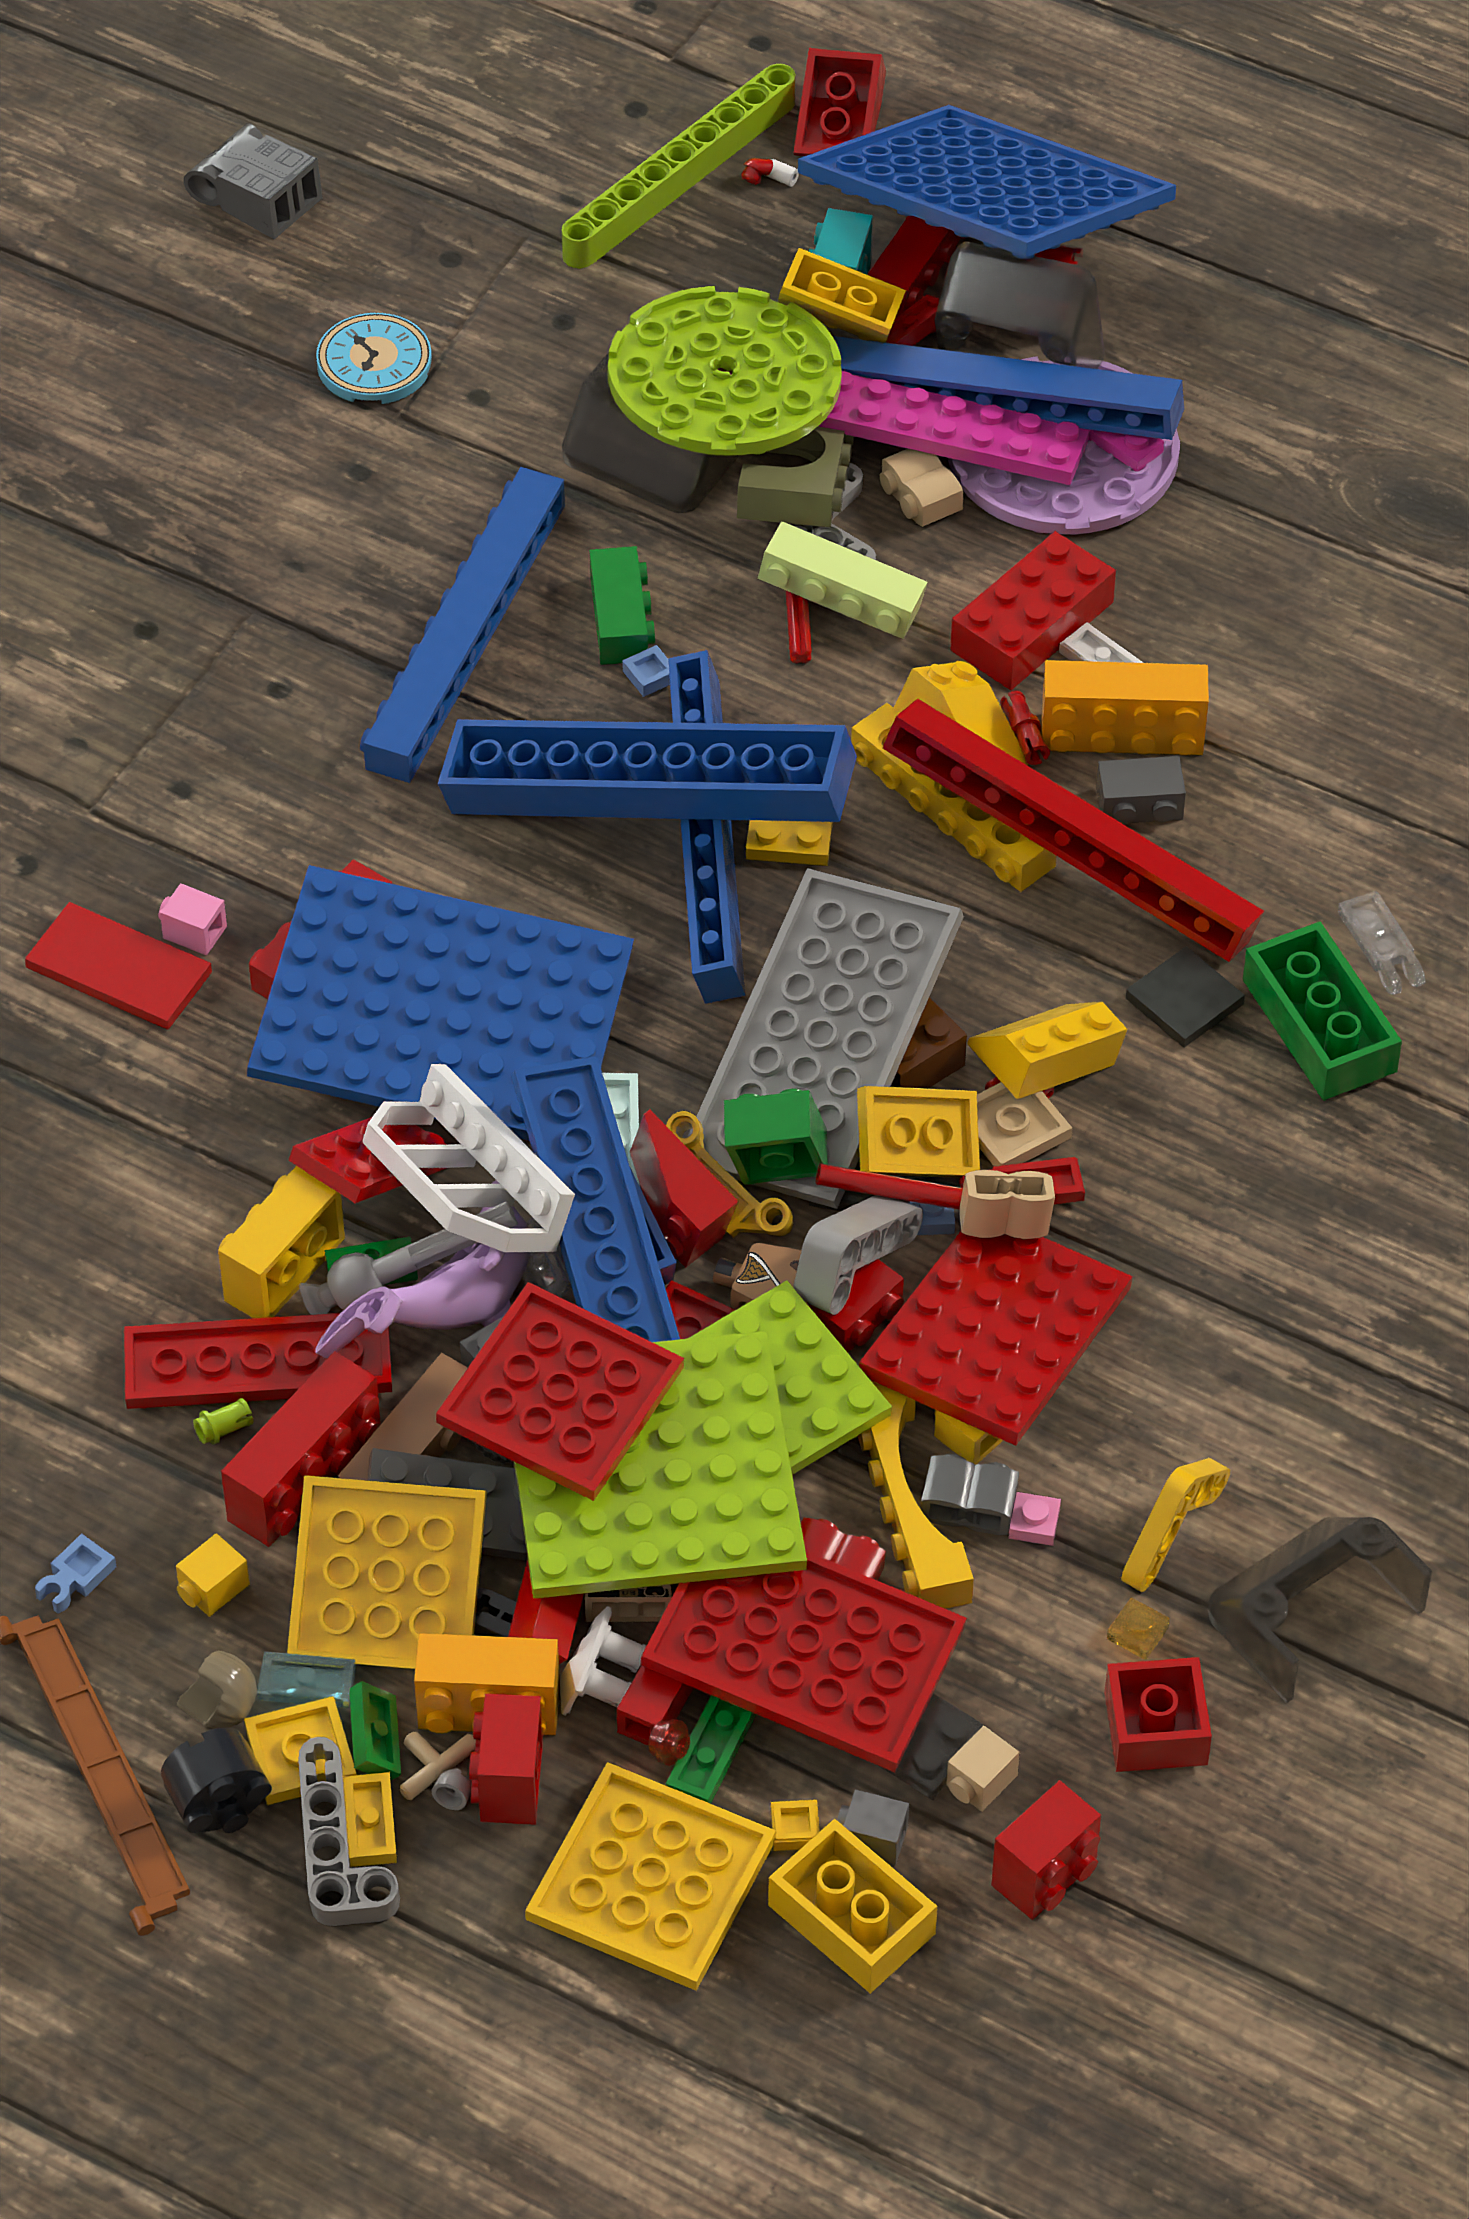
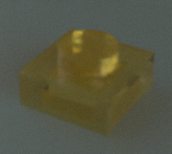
(1138, 1628)

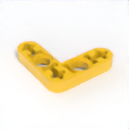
(1184, 1490)

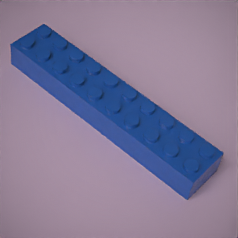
(648, 770)

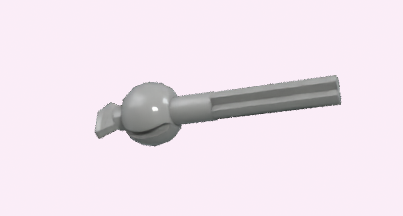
(359, 1273)

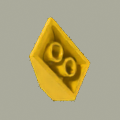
(965, 699)

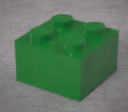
(775, 1136)

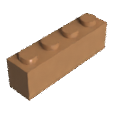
(413, 1421)

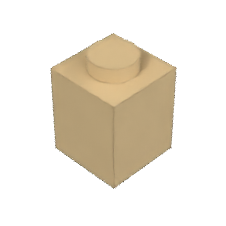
(982, 1769)

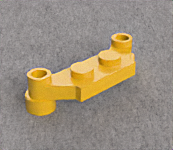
(749, 1214)

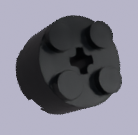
(215, 1781)

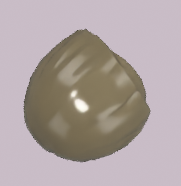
(221, 1693)

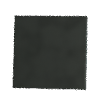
(1185, 996)

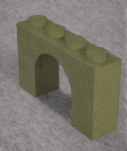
(799, 493)

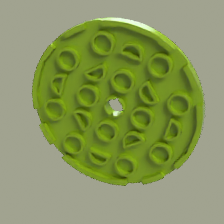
(670, 380)

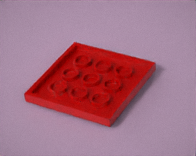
(560, 1391)

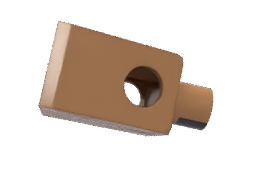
(760, 1272)

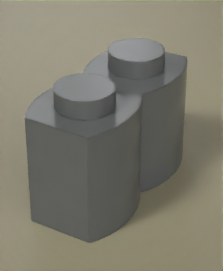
(969, 1494)

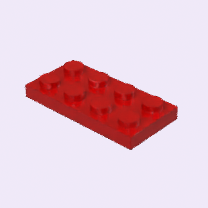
(349, 1166)

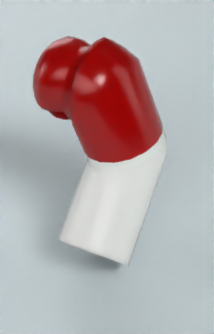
(771, 168)

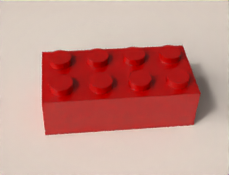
(1032, 610)
(307, 1436)

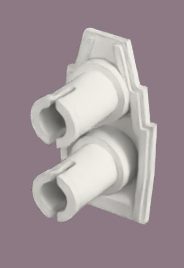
(581, 1672)

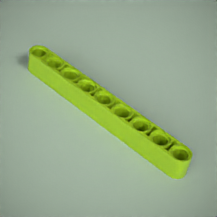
(678, 166)

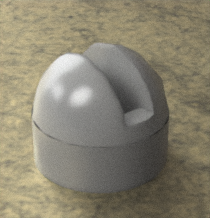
(456, 1798)

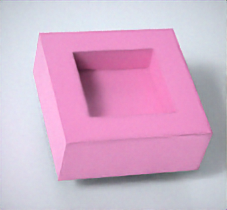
(1034, 1518)

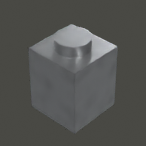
(877, 1823)

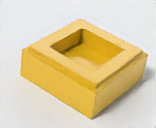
(794, 1823)

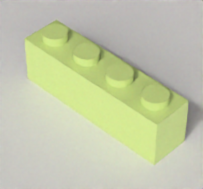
(842, 580)

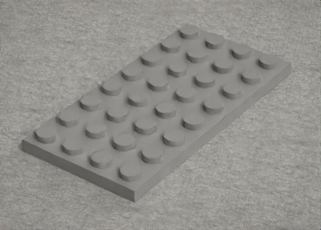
(832, 1011)

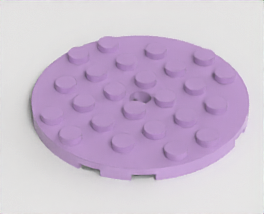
(1099, 497)

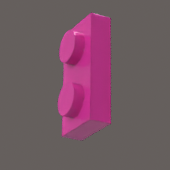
(1129, 449)

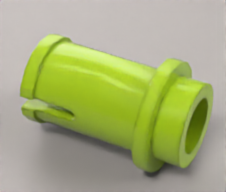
(222, 1421)

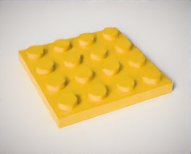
(383, 1568)
(651, 1876)

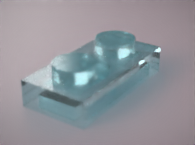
(305, 1678)

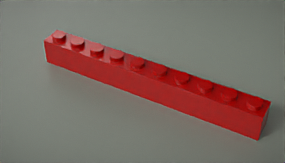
(1073, 829)

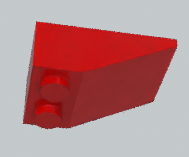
(838, 98)
(680, 1191)

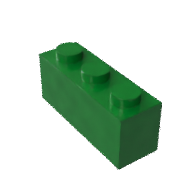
(620, 603)

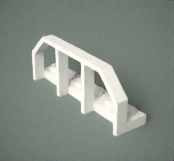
(482, 1139)

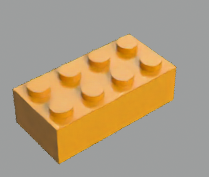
(1124, 707)

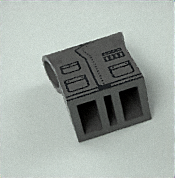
(257, 181)

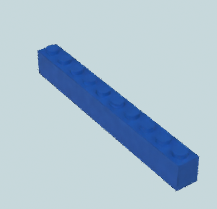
(1052, 391)
(463, 625)
(708, 850)

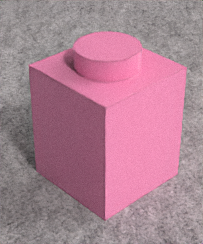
(192, 919)

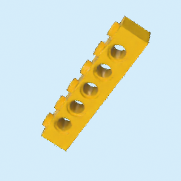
(984, 837)

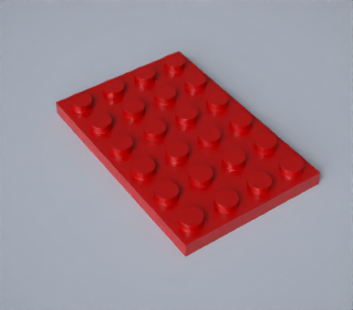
(995, 1330)
(811, 1653)

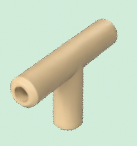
(434, 1762)

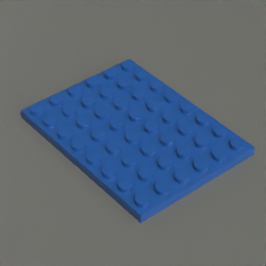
(987, 180)
(412, 978)

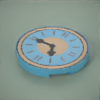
(374, 358)

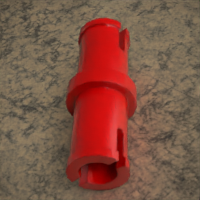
(1025, 727)

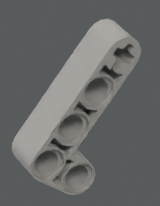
(848, 1242)
(332, 1831)

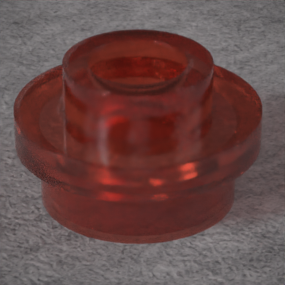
(669, 1741)

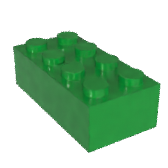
(1321, 1010)

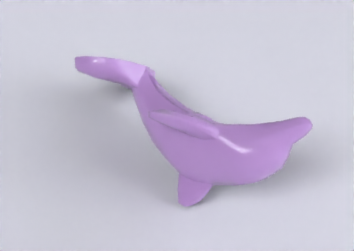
(458, 1294)

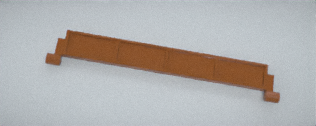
(102, 1767)

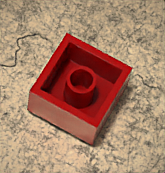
(1157, 1714)
(507, 1758)
(1046, 1851)

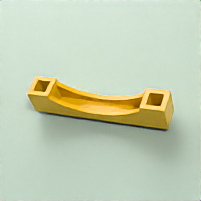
(933, 1564)

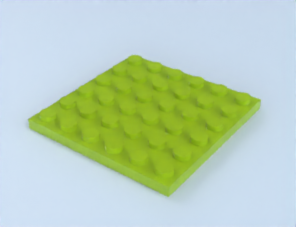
(693, 1496)

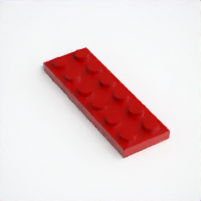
(237, 1359)

